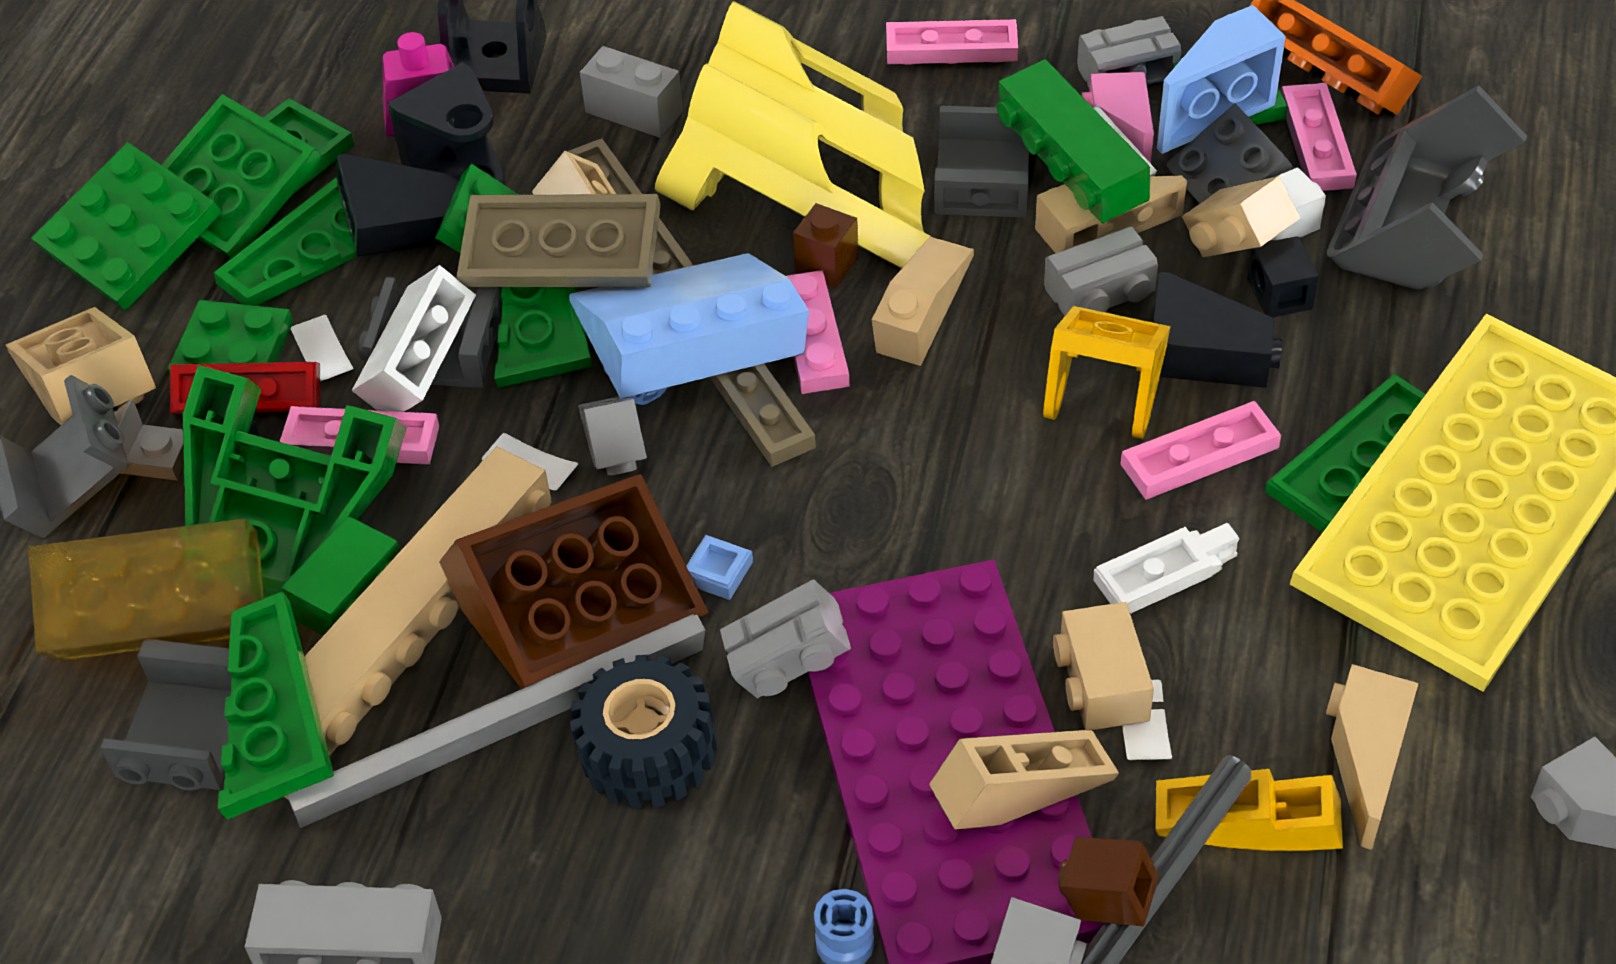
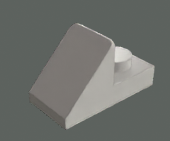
(148, 448)

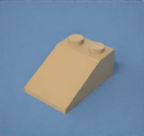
(91, 350)

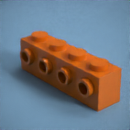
(1341, 55)

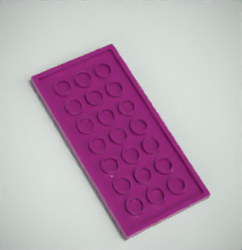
(924, 668)

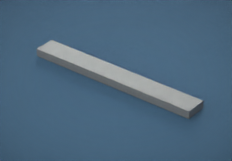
(482, 725)

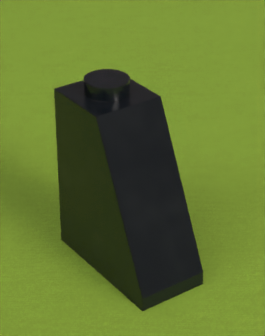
(392, 204)
(1213, 336)

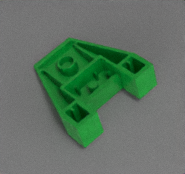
(279, 488)

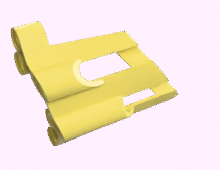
(762, 126)

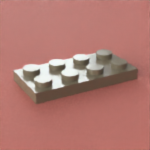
(559, 240)

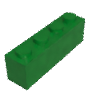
(1073, 141)

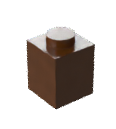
(827, 243)
(1108, 881)

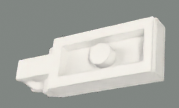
(1165, 566)

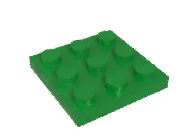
(243, 168)
(126, 226)

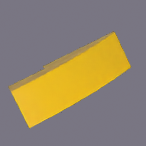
(1266, 814)

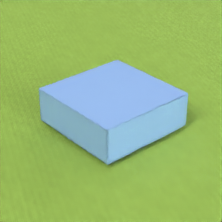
(719, 566)

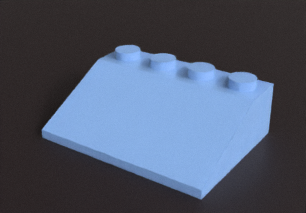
(693, 323)

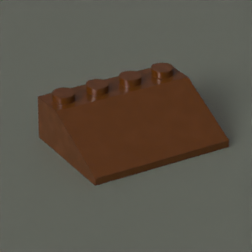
(572, 580)

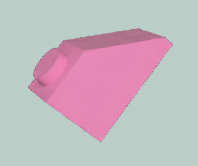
(1126, 103)

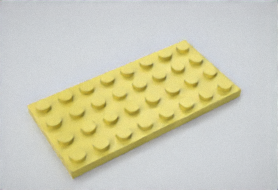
(1474, 504)

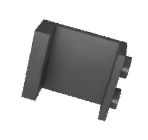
(979, 165)
(472, 348)
(67, 468)
(178, 719)

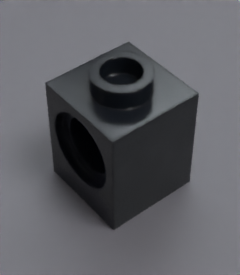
(1283, 277)

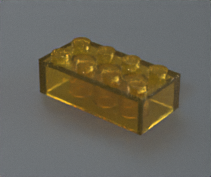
(142, 586)

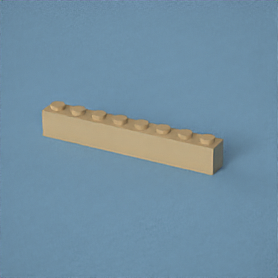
(412, 597)

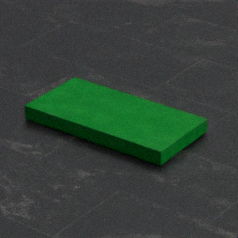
(1336, 462)

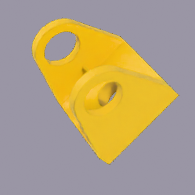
(1109, 339)

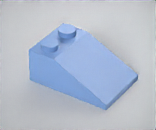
(1228, 65)

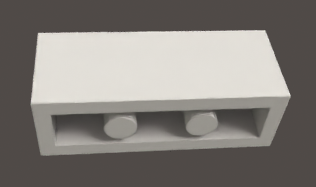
(414, 342)

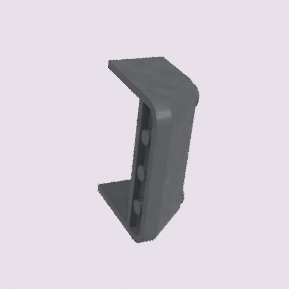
(1398, 206)

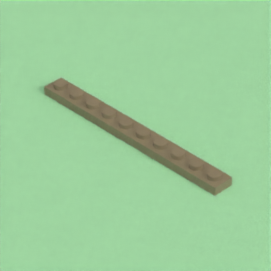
(750, 391)

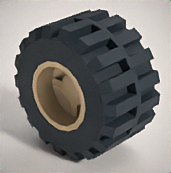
(644, 730)

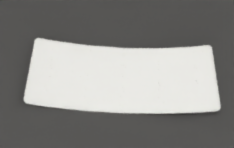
(321, 345)
(556, 468)
(1150, 738)

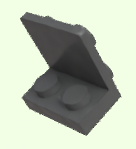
(1228, 155)

